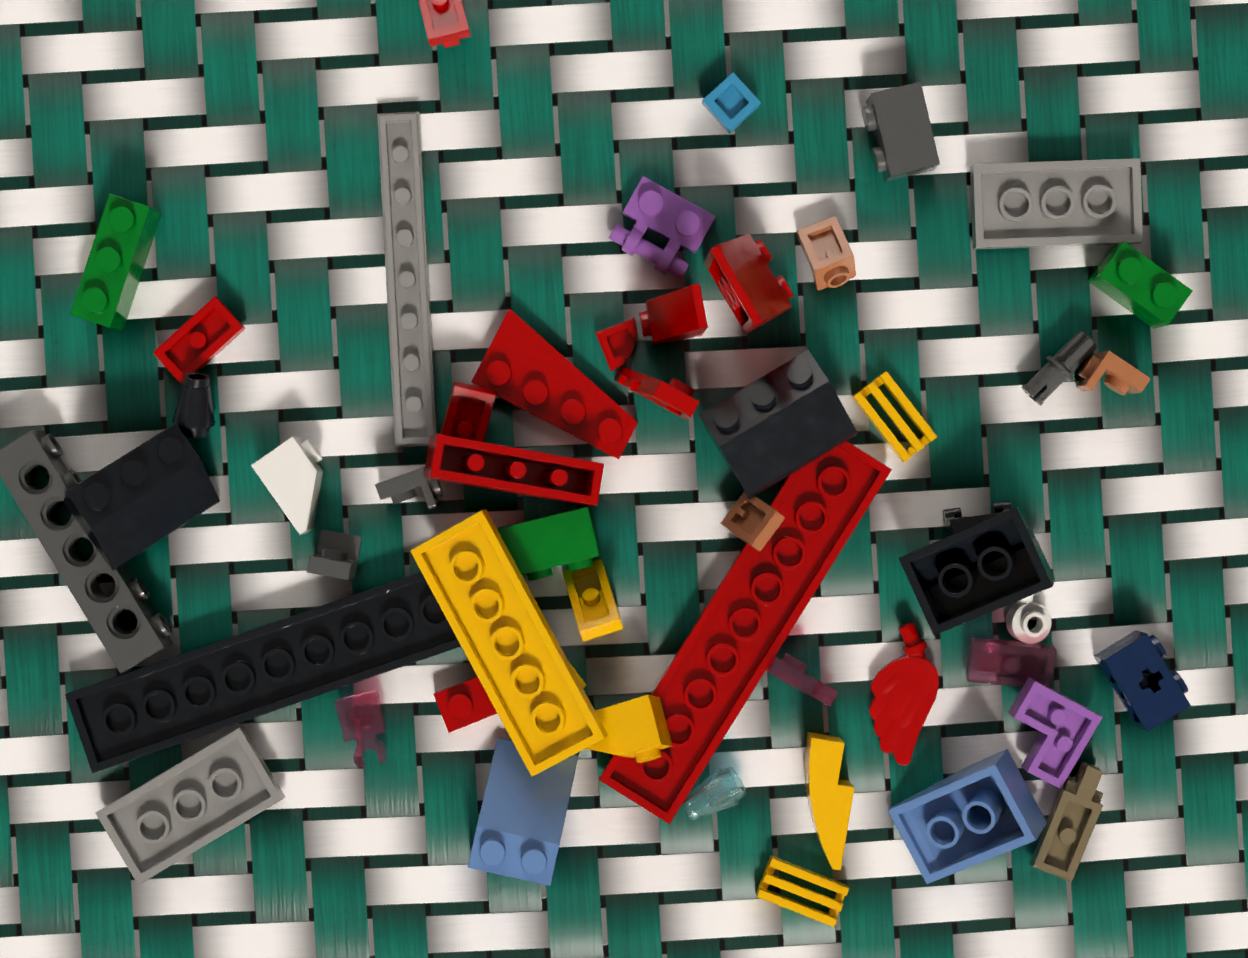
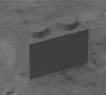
(901, 132)

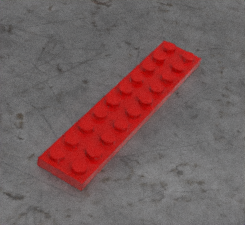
(748, 624)

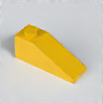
(634, 729)

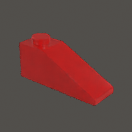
(674, 316)

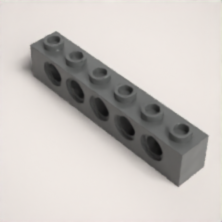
(126, 648)

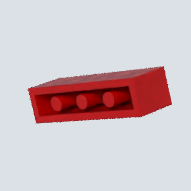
(513, 470)

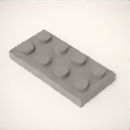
(1056, 203)
(190, 805)

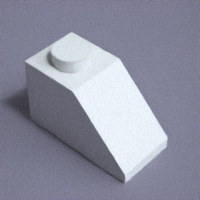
(293, 480)

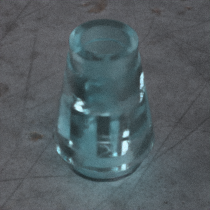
(716, 793)

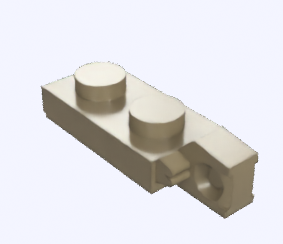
(1070, 824)

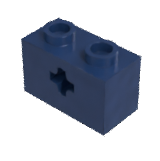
(1123, 668)

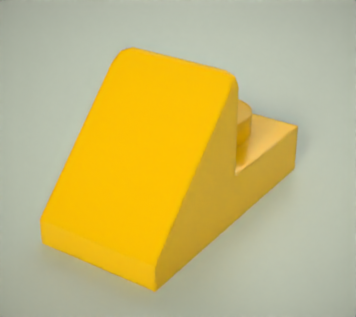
(592, 601)

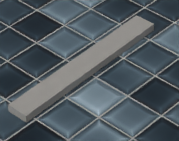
(407, 278)

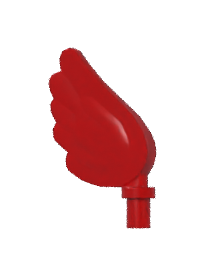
(903, 696)

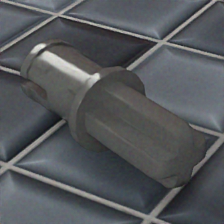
(1059, 367)

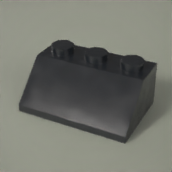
(778, 424)
(142, 496)
(977, 571)

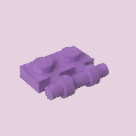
(668, 216)

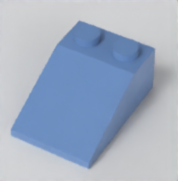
(521, 816)
(968, 817)

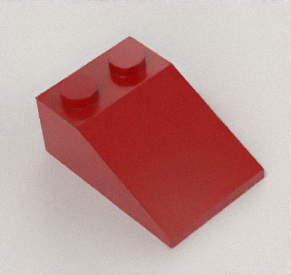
(747, 281)

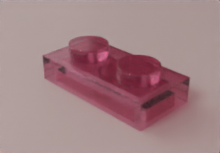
(1009, 662)

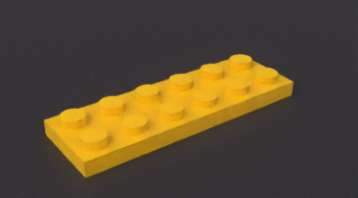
(509, 643)

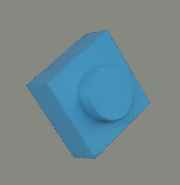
(731, 102)

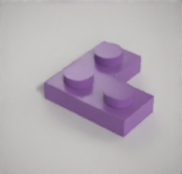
(1063, 729)

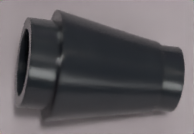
(194, 406)

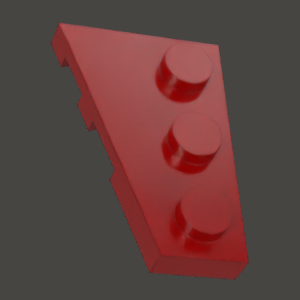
(673, 396)

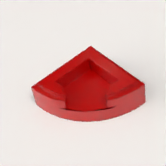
(618, 342)

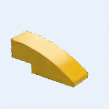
(827, 794)

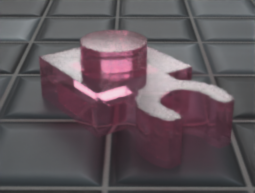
(792, 672)
(361, 720)

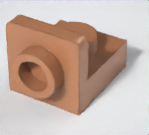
(827, 253)
(1119, 374)
(752, 521)

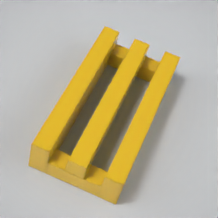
(906, 405)
(835, 904)

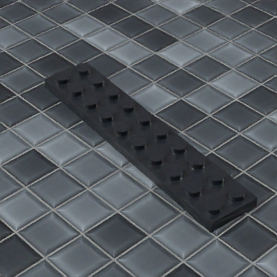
(259, 671)

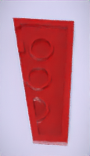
(547, 385)

